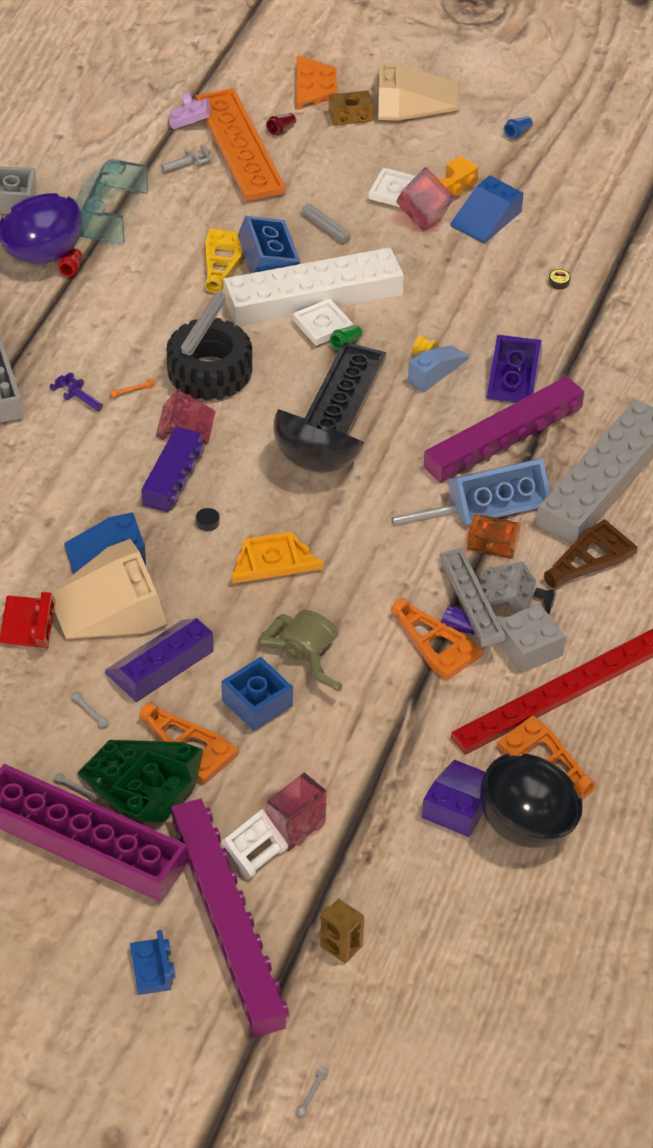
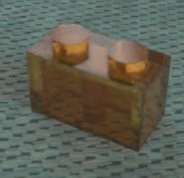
(493, 536)

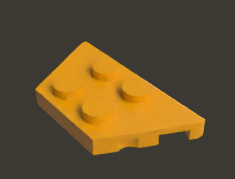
(273, 557)

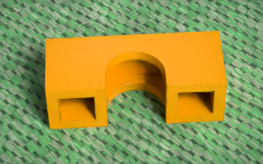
(459, 176)

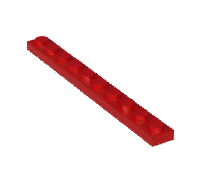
(554, 693)

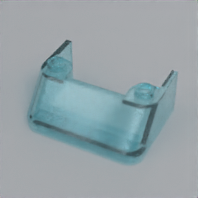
(113, 174)

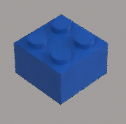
(257, 693)

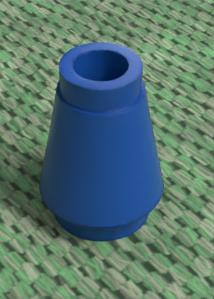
(516, 127)

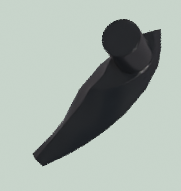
(548, 596)

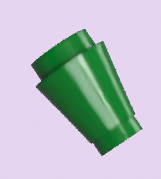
(344, 335)

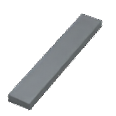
(472, 597)

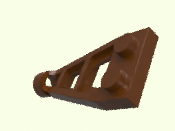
(607, 538)

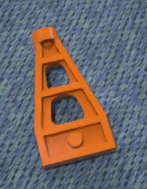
(451, 660)
(530, 735)
(216, 754)

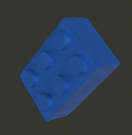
(267, 244)

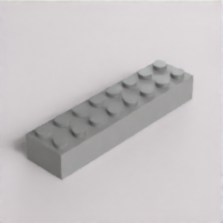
(600, 475)

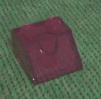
(425, 200)

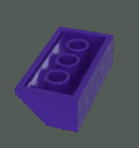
(162, 658)

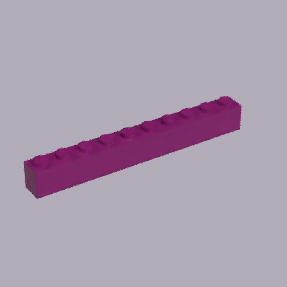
(229, 919)

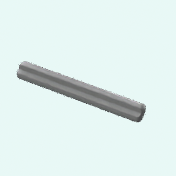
(203, 323)

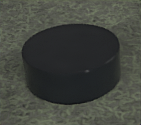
(207, 519)

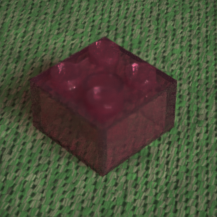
(298, 810)

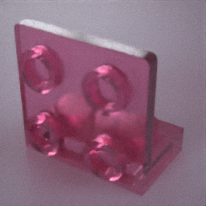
(186, 413)

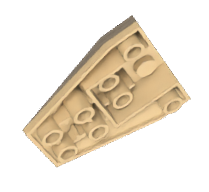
(414, 93)
(109, 597)

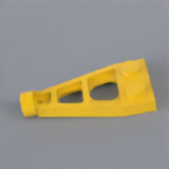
(225, 241)

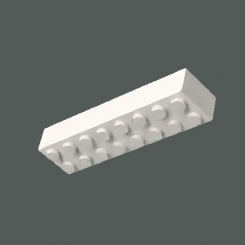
(292, 288)

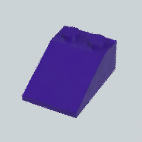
(514, 368)
(455, 798)

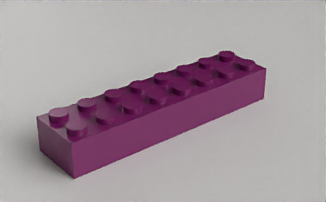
(89, 834)

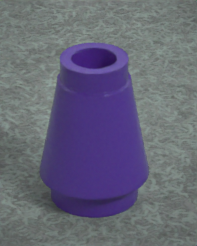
(457, 620)

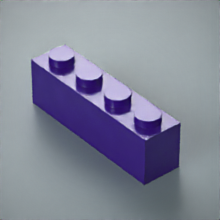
(172, 469)

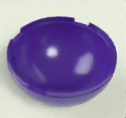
(41, 228)

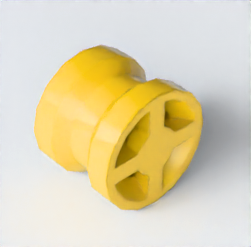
(423, 344)

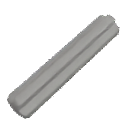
(326, 223)

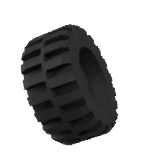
(211, 378)

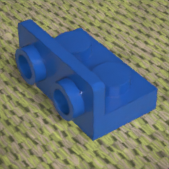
(151, 965)

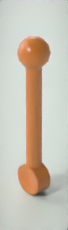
(149, 383)

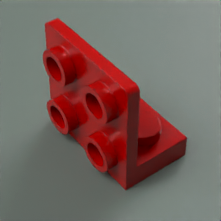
(28, 620)

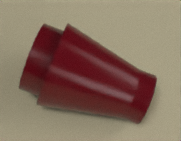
(279, 123)

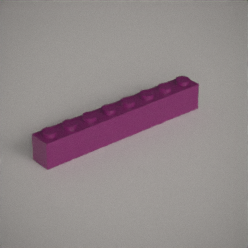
(503, 429)

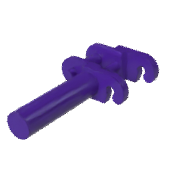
(75, 390)

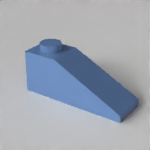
(433, 366)

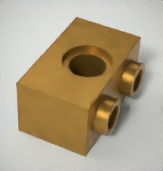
(351, 107)

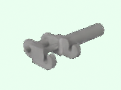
(190, 158)

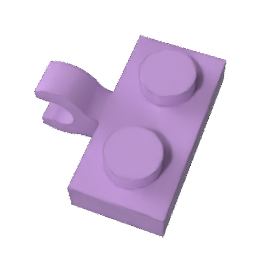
(190, 112)

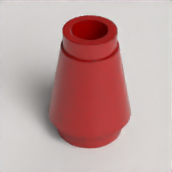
(70, 263)

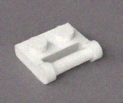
(250, 836)

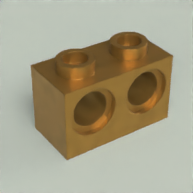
(341, 930)

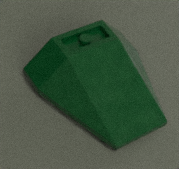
(143, 776)

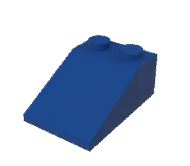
(488, 209)
(103, 535)

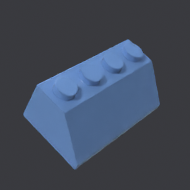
(502, 489)

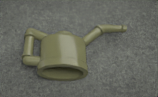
(303, 639)

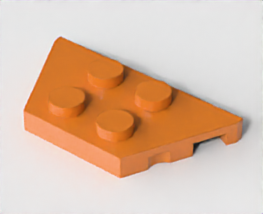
(314, 81)

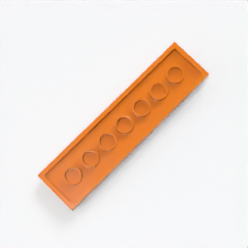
(241, 146)

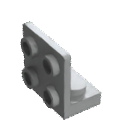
(508, 584)

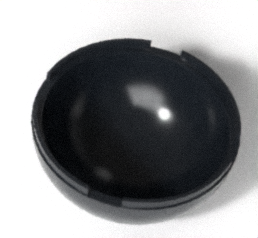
(312, 447)
(529, 800)

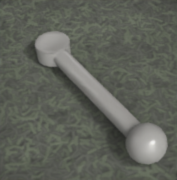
(102, 722)
(60, 779)
(321, 1074)

